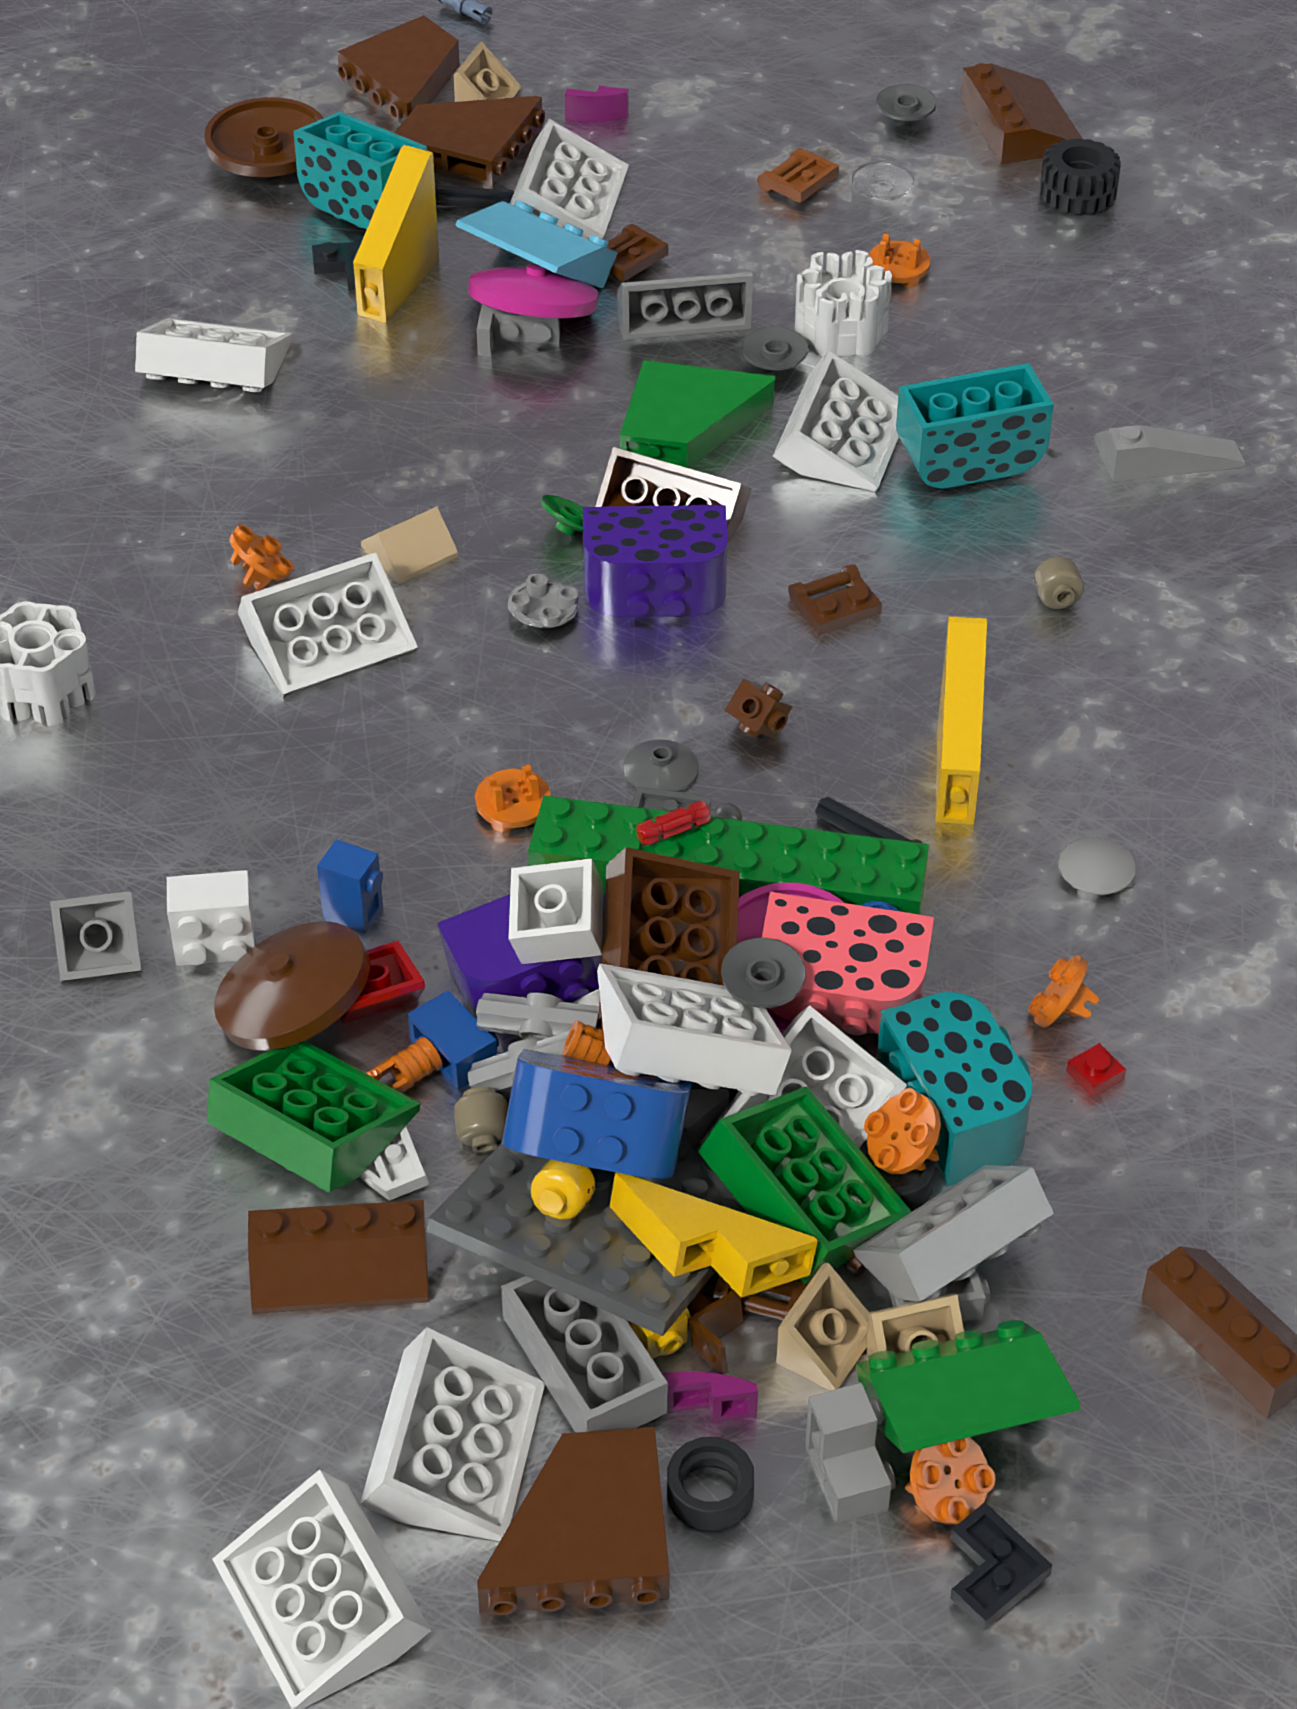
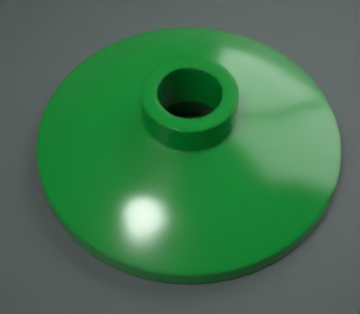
(565, 512)

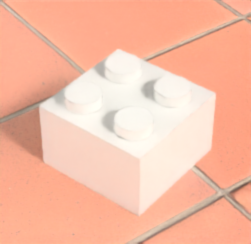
(556, 911)
(210, 917)

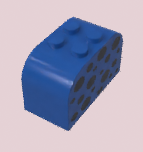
(595, 1115)

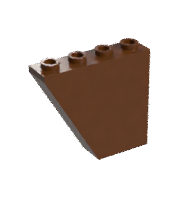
(401, 66)
(476, 136)
(584, 1529)

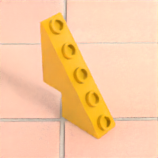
(697, 1234)

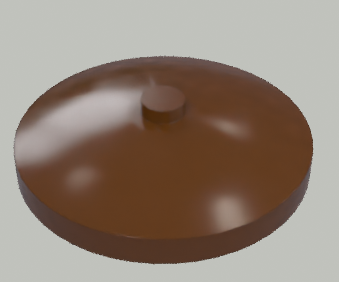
(258, 136)
(292, 985)

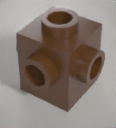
(759, 709)

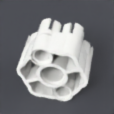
(845, 308)
(43, 662)

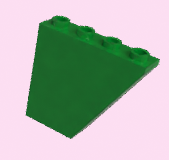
(691, 410)

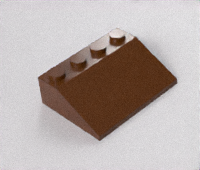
(1014, 112)
(669, 916)

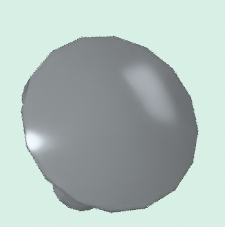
(543, 602)
(1097, 867)

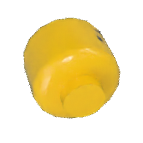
(562, 1189)

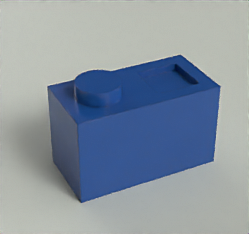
(350, 886)
(453, 1035)

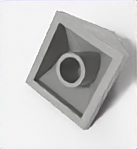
(95, 935)

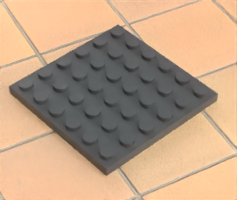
(582, 1256)

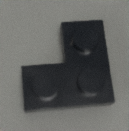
(335, 258)
(1005, 1569)

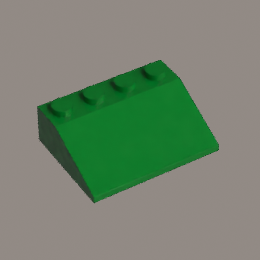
(309, 1112)
(803, 1173)
(966, 1386)

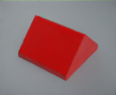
(390, 982)

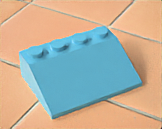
(543, 241)

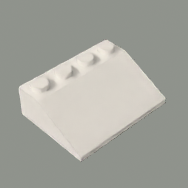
(571, 180)
(211, 353)
(841, 427)
(326, 624)
(689, 1032)
(834, 1070)
(453, 1439)
(320, 1592)

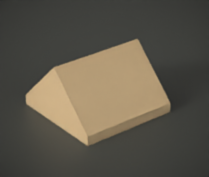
(483, 77)
(413, 546)
(914, 1322)
(823, 1331)

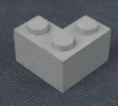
(845, 1454)

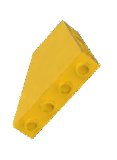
(400, 238)
(960, 721)

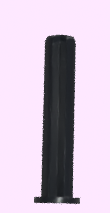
(471, 196)
(854, 822)

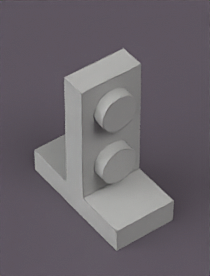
(508, 326)

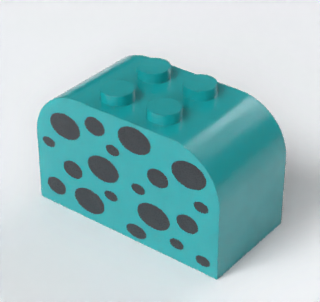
(346, 165)
(975, 425)
(966, 1066)

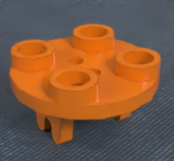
(903, 259)
(260, 556)
(511, 798)
(1064, 993)
(903, 1132)
(934, 1475)

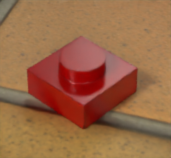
(1095, 1070)

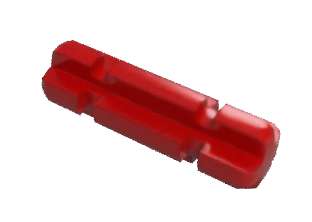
(673, 823)

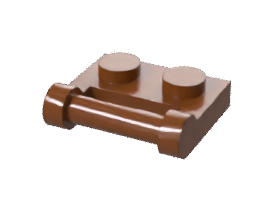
(799, 175)

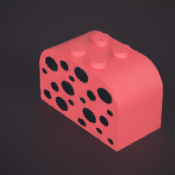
(852, 958)

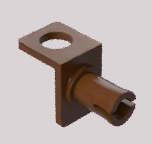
(712, 1321)

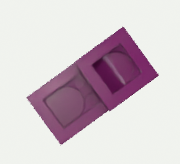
(598, 106)
(723, 1394)

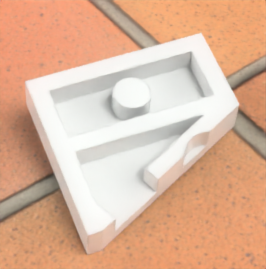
(396, 1169)

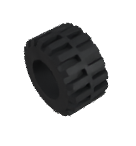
(1080, 176)

